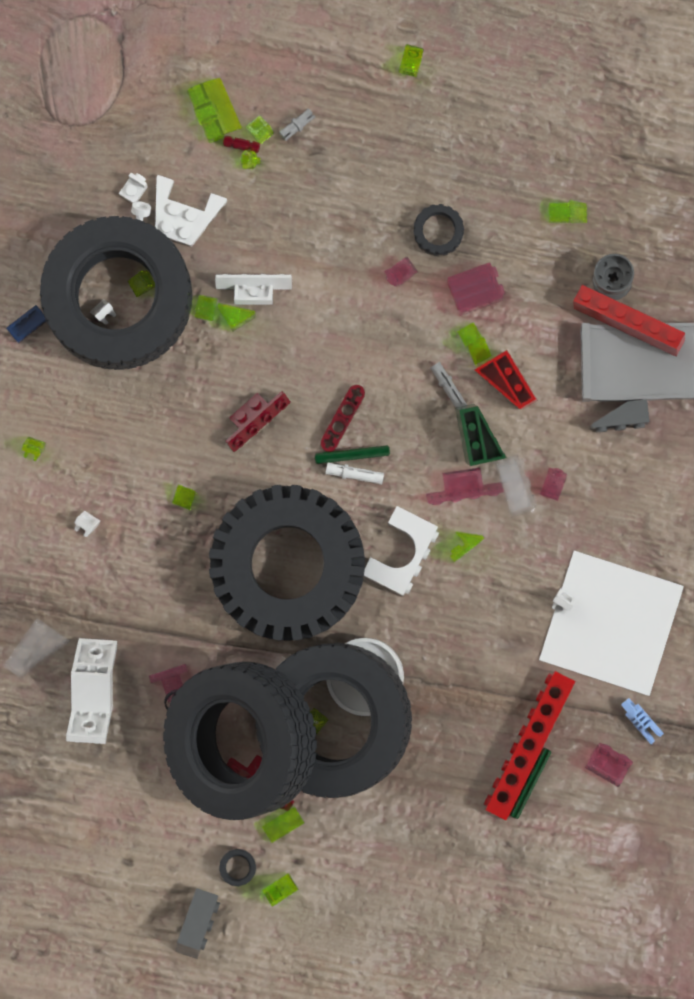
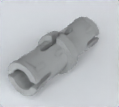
(297, 124)

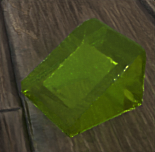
(260, 129)
(141, 283)
(206, 307)
(184, 497)

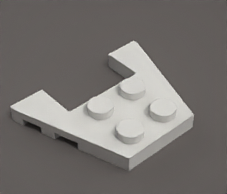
(181, 221)

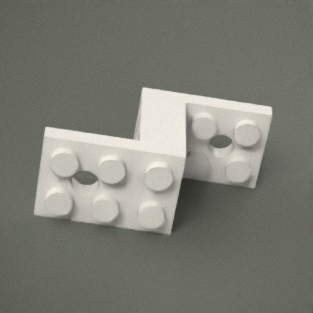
(91, 691)

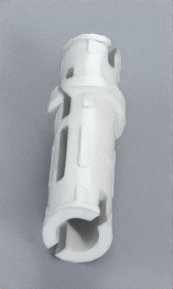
(354, 473)

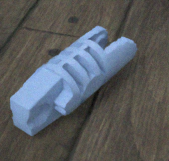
(641, 720)

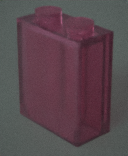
(475, 288)

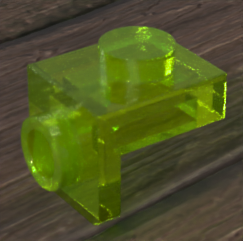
(411, 60)

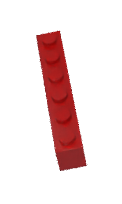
(629, 320)

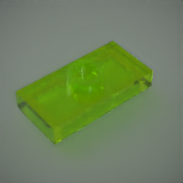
(283, 824)

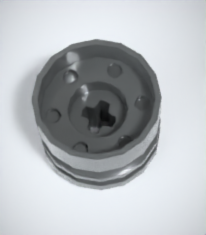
(613, 266)

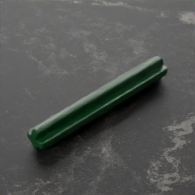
(352, 454)
(530, 783)

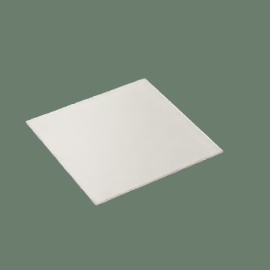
(614, 625)

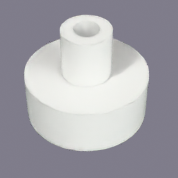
(141, 210)

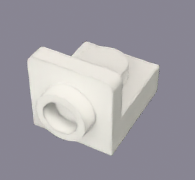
(134, 188)

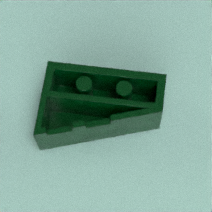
(476, 437)

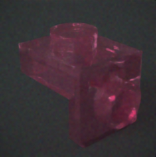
(400, 272)
(553, 483)

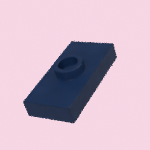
(26, 324)

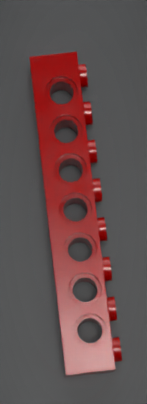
(564, 686)

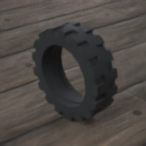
(430, 248)

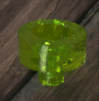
(249, 160)

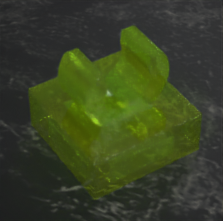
(33, 447)

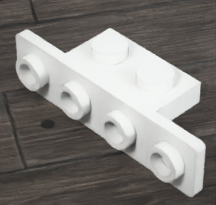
(253, 288)

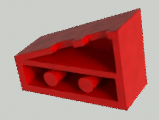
(507, 379)

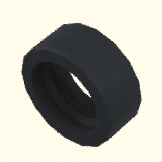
(223, 863)

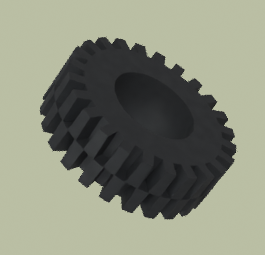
(237, 541)

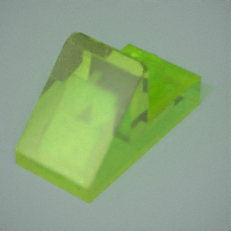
(568, 212)
(474, 343)
(469, 542)

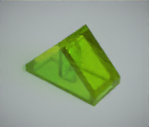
(235, 316)
(280, 889)

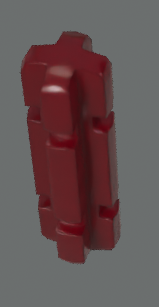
(241, 144)

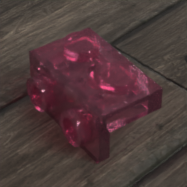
(608, 764)

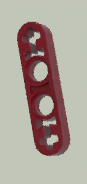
(344, 419)

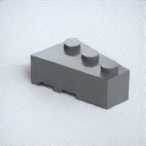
(197, 923)

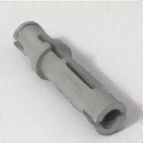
(447, 384)

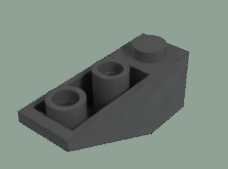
(629, 414)

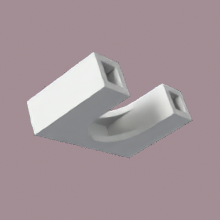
(422, 534)

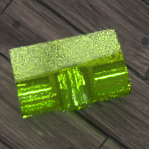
(214, 109)

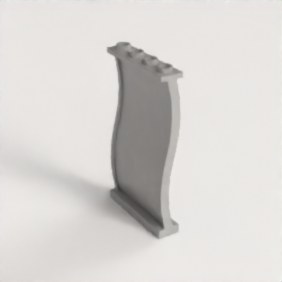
(628, 369)

